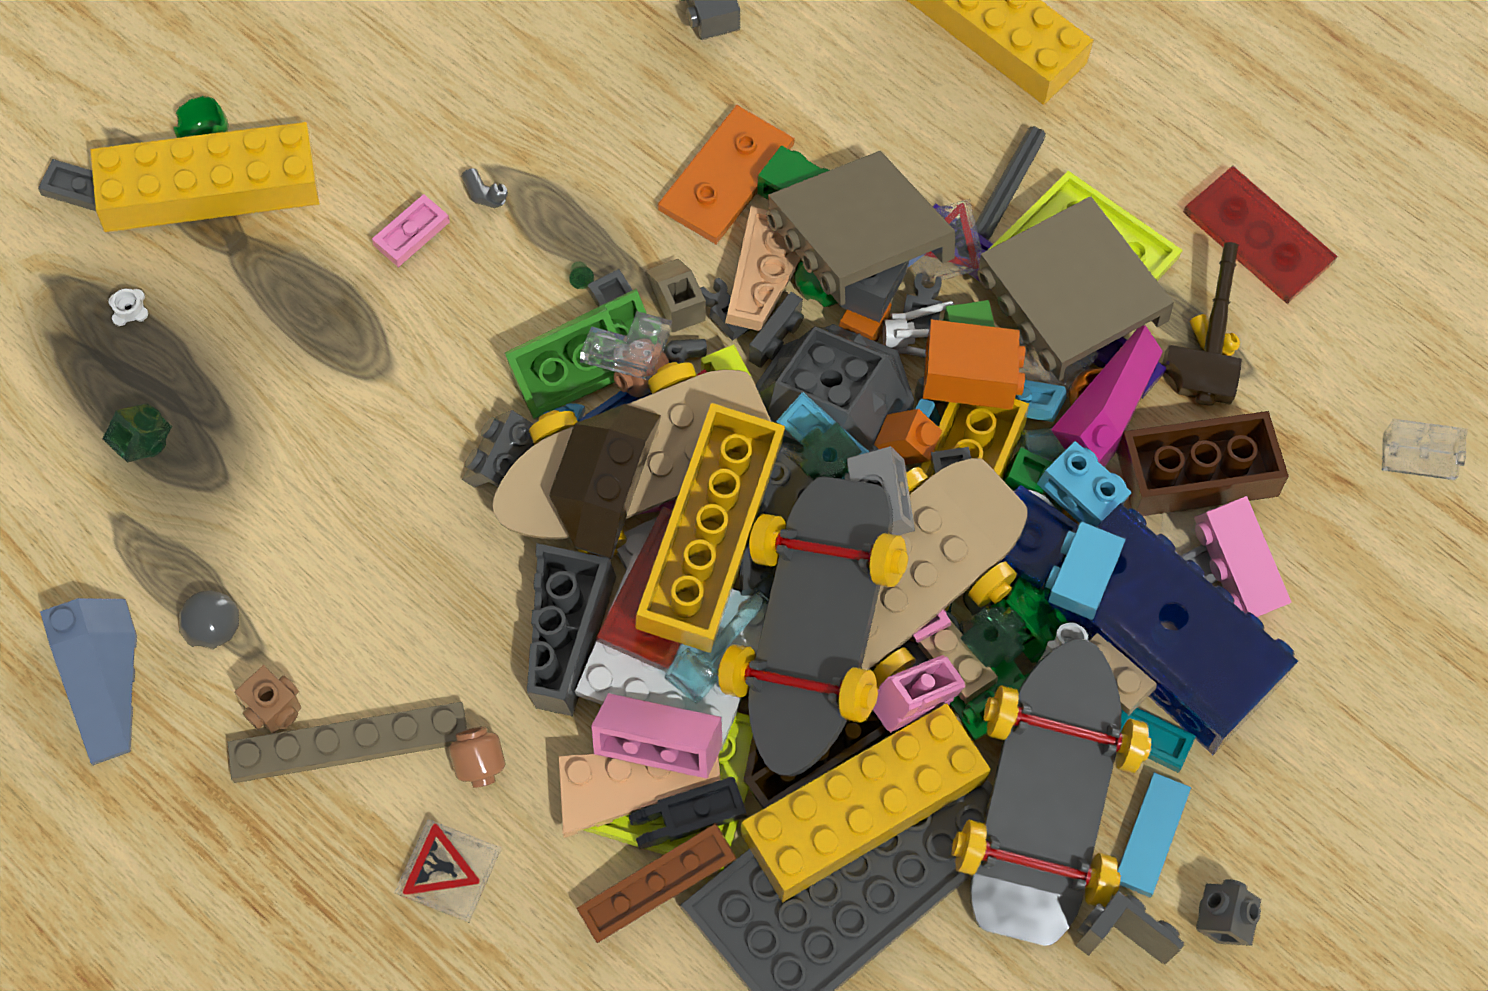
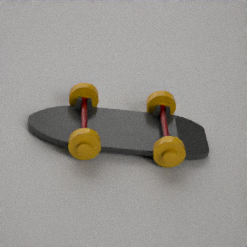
(816, 620)
(1049, 796)

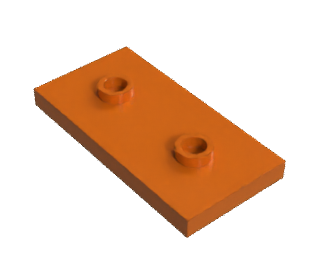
(723, 174)

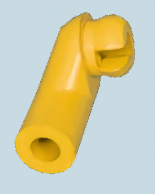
(1200, 326)

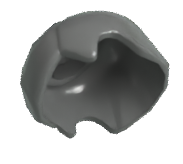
(208, 619)

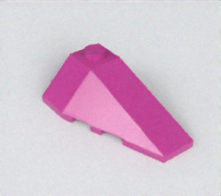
(1111, 398)

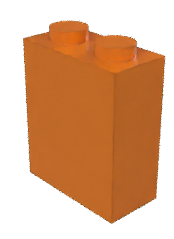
(973, 364)

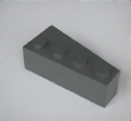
(566, 618)

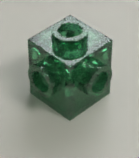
(137, 432)
(839, 447)
(983, 635)

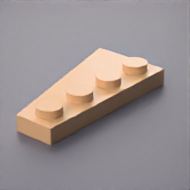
(761, 273)
(606, 788)

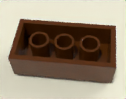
(1202, 463)

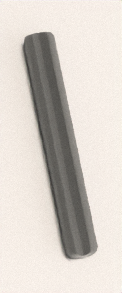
(1010, 181)

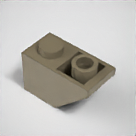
(677, 294)

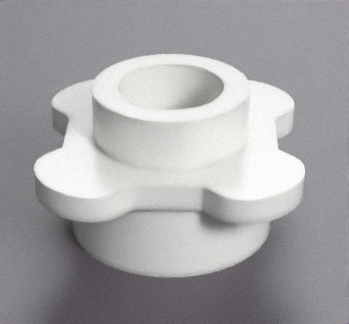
(125, 298)

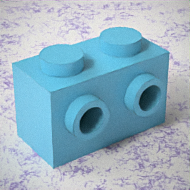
(1083, 485)
(1086, 569)

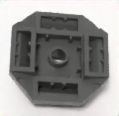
(843, 375)

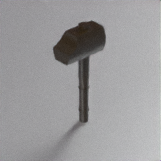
(1209, 373)

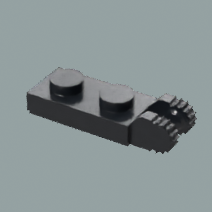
(691, 812)

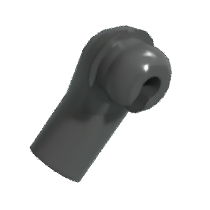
(491, 196)
(680, 350)

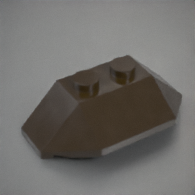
(602, 475)
(771, 787)

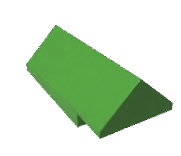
(550, 365)

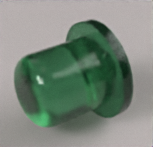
(580, 275)

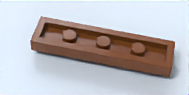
(656, 883)

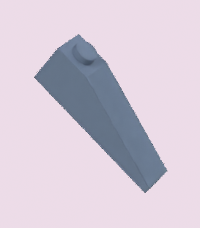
(95, 660)

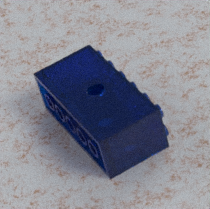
(1216, 661)

